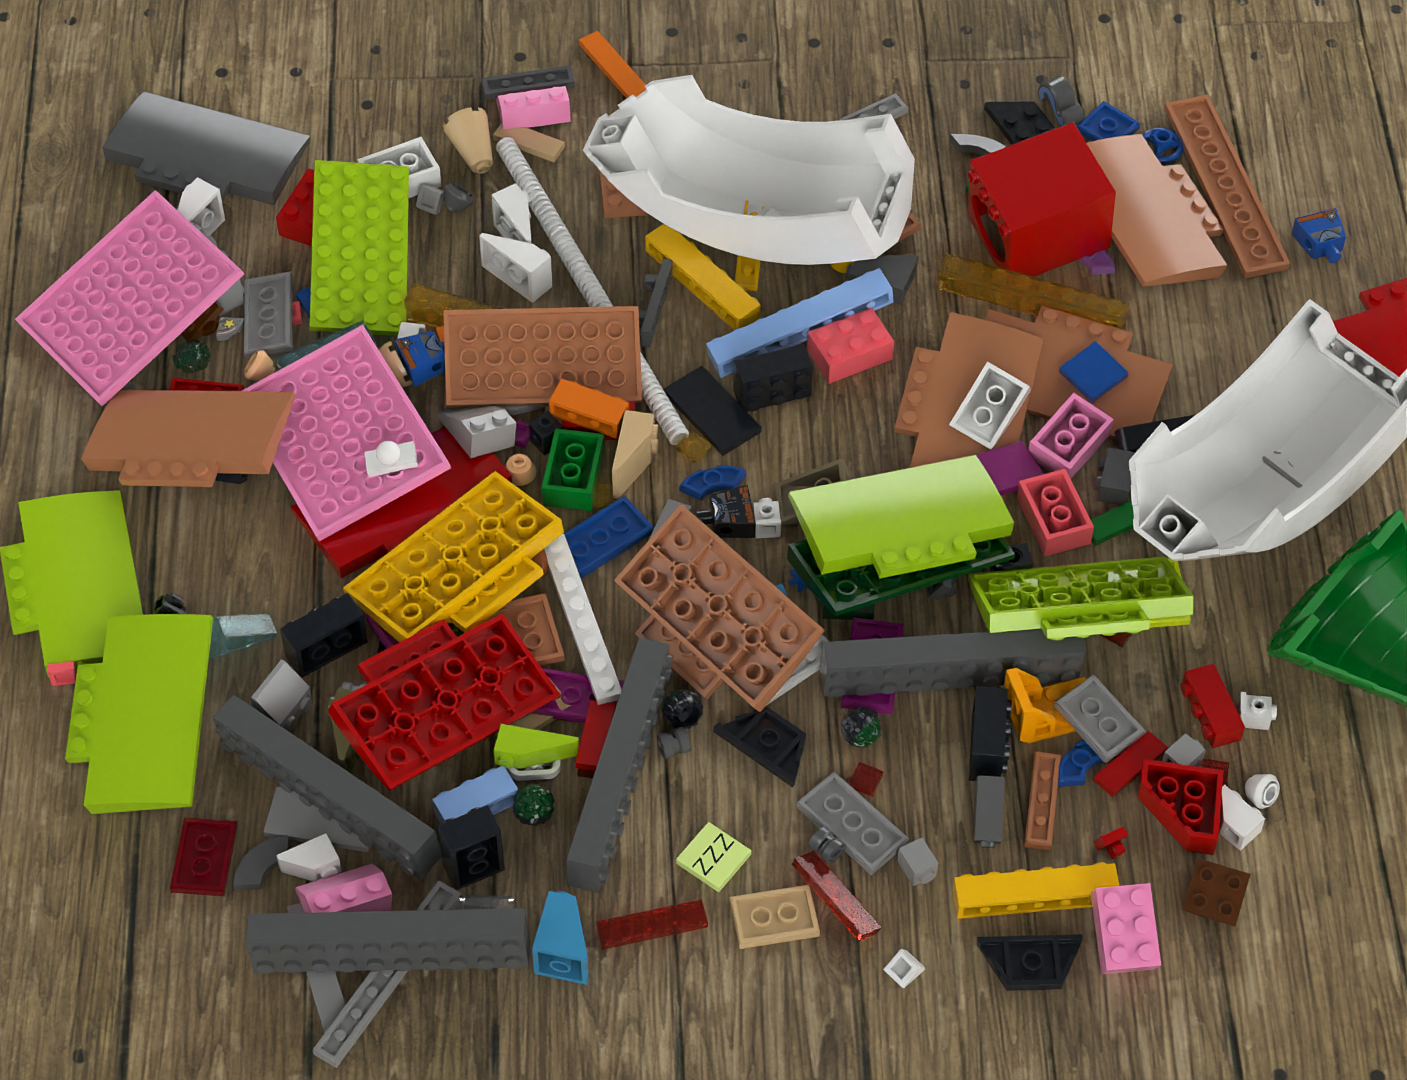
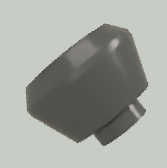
(457, 197)

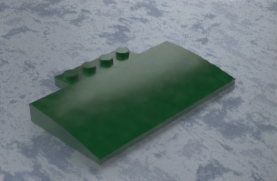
(862, 587)

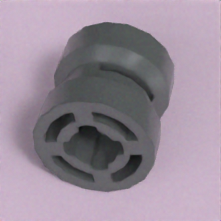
(673, 742)
(827, 845)

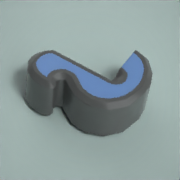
(1062, 100)

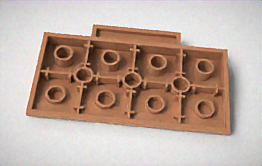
(1158, 215)
(1065, 336)
(944, 377)
(187, 435)
(716, 612)

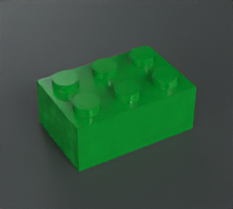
(573, 469)

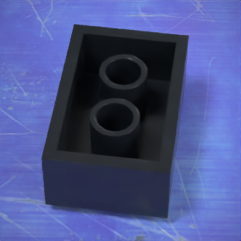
(773, 378)
(324, 635)
(990, 732)
(471, 847)

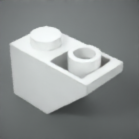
(1238, 820)

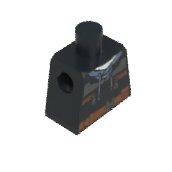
(730, 513)

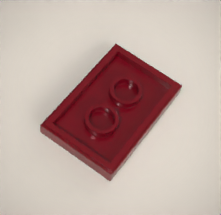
(204, 857)

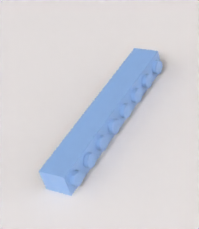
(792, 324)

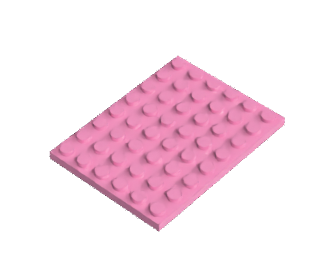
(129, 297)
(340, 410)

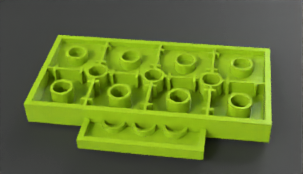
(903, 518)
(71, 574)
(1082, 597)
(142, 713)

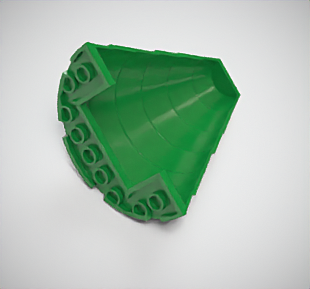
(1356, 617)

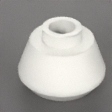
(1262, 790)

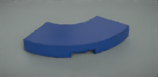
(708, 481)
(1076, 764)

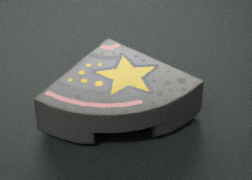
(229, 327)

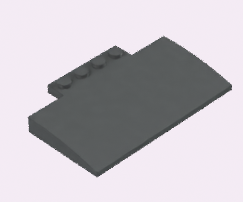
(184, 141)

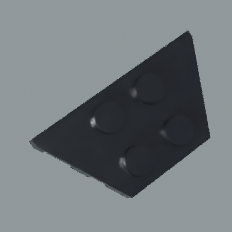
(1018, 119)
(767, 740)
(1032, 960)

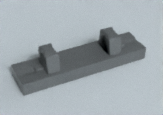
(659, 286)

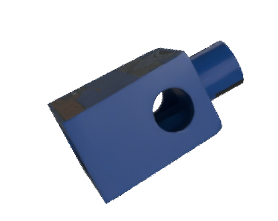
(1320, 234)
(421, 356)

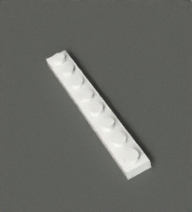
(582, 622)

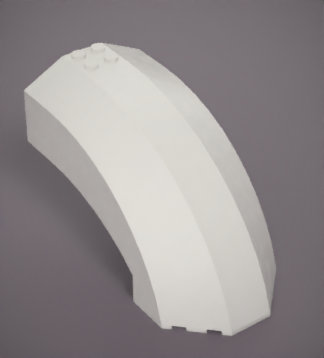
(697, 162)
(1305, 396)

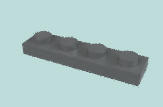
(527, 81)

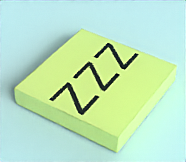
(713, 857)

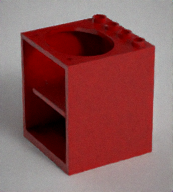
(1045, 200)

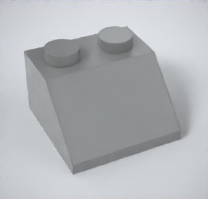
(283, 696)

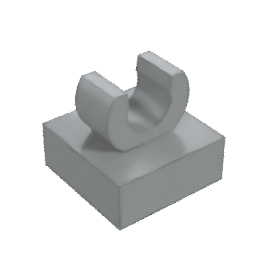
(430, 199)

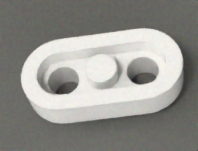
(536, 772)

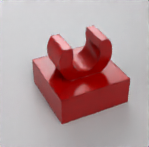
(1112, 841)

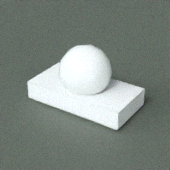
(390, 458)

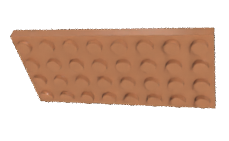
(525, 352)

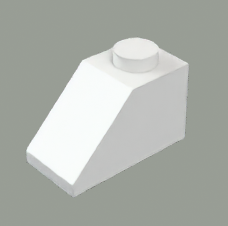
(311, 860)

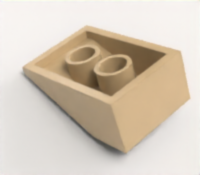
(634, 449)

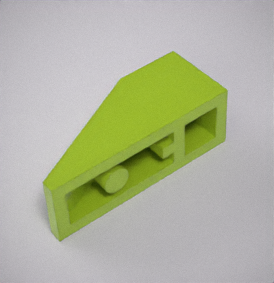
(529, 747)

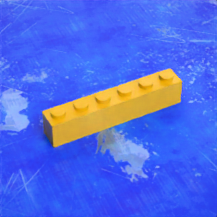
(703, 277)
(1030, 890)

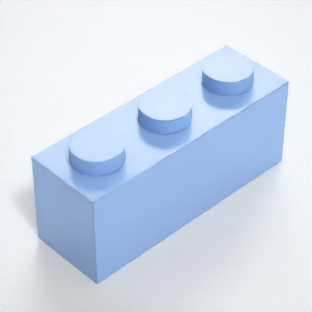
(491, 789)

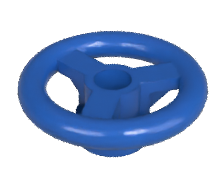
(1163, 140)

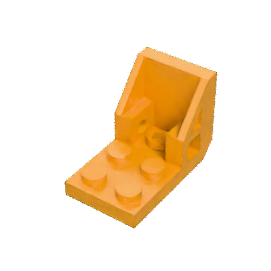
(1034, 708)

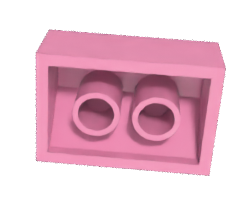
(534, 108)
(350, 891)

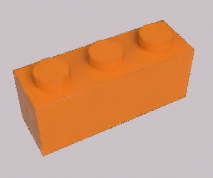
(588, 408)

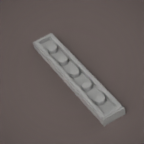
(324, 989)

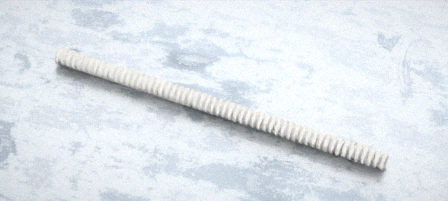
(585, 279)

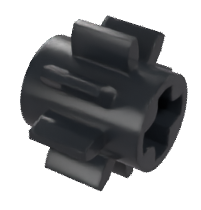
(169, 605)

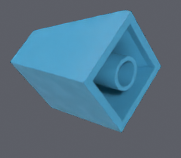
(559, 941)

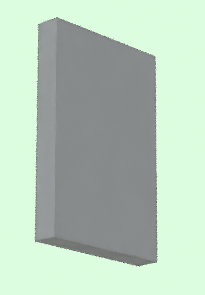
(1099, 718)

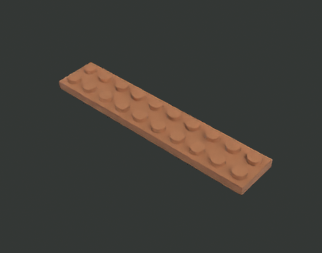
(1227, 187)

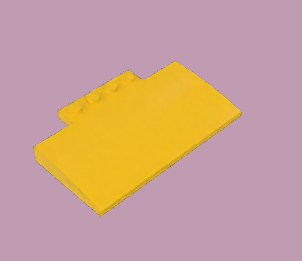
(459, 562)

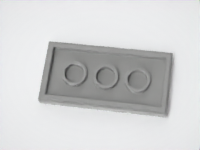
(268, 314)
(303, 823)
(864, 830)

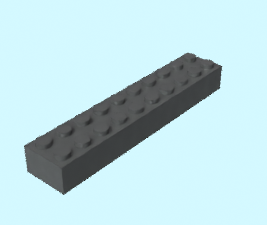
(945, 661)
(618, 766)
(327, 787)
(388, 940)

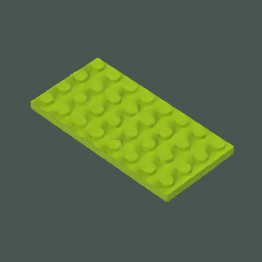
(359, 246)

